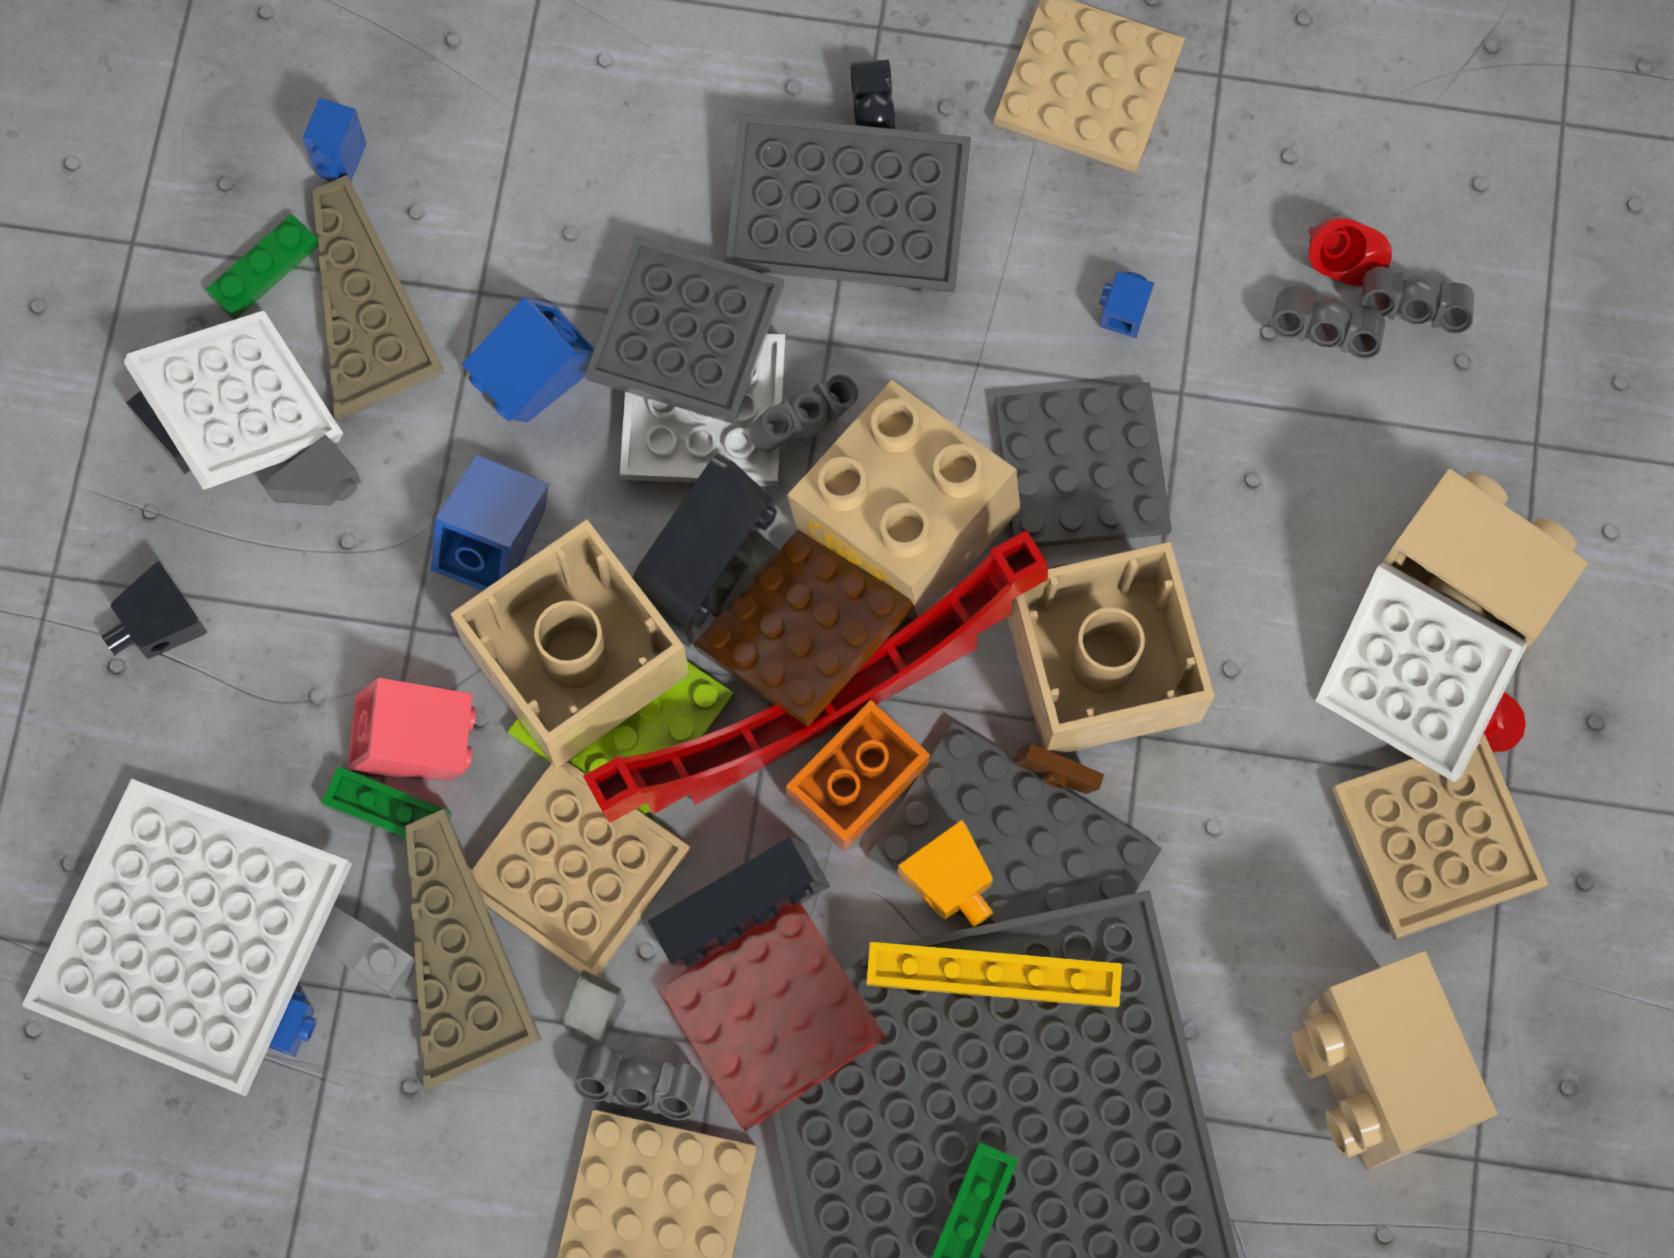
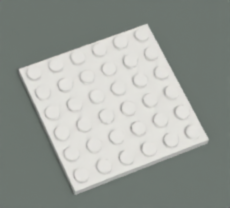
(188, 936)

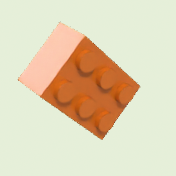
(857, 775)

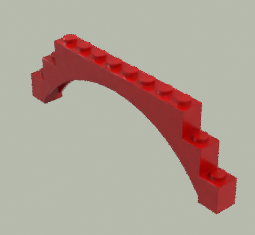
(918, 650)

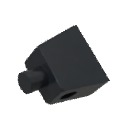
(152, 616)

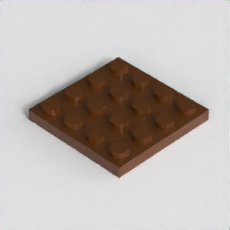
(804, 627)

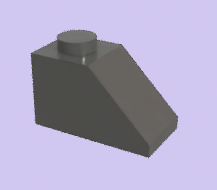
(314, 477)

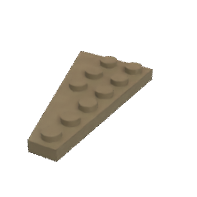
(369, 321)
(463, 975)

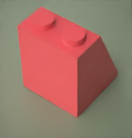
(410, 731)

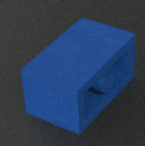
(334, 140)

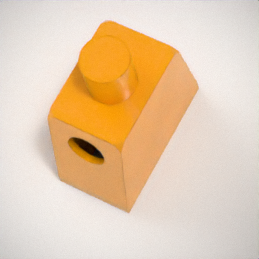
(950, 875)

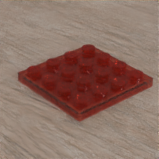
(772, 1015)

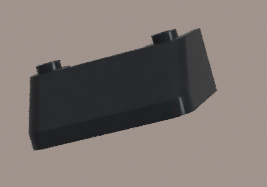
(701, 543)

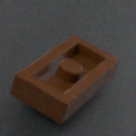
(1058, 770)

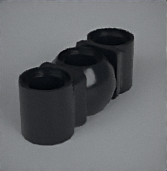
(872, 94)

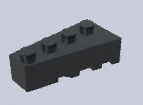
(738, 902)

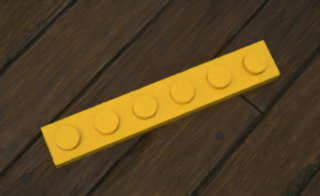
(994, 974)

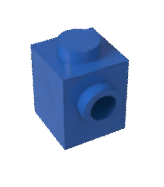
(1125, 303)
(295, 1026)

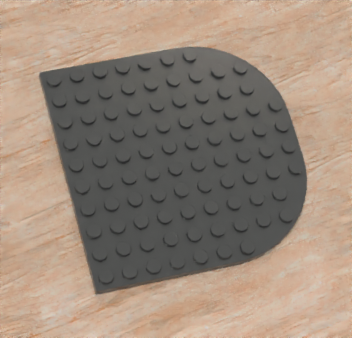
(1077, 1092)

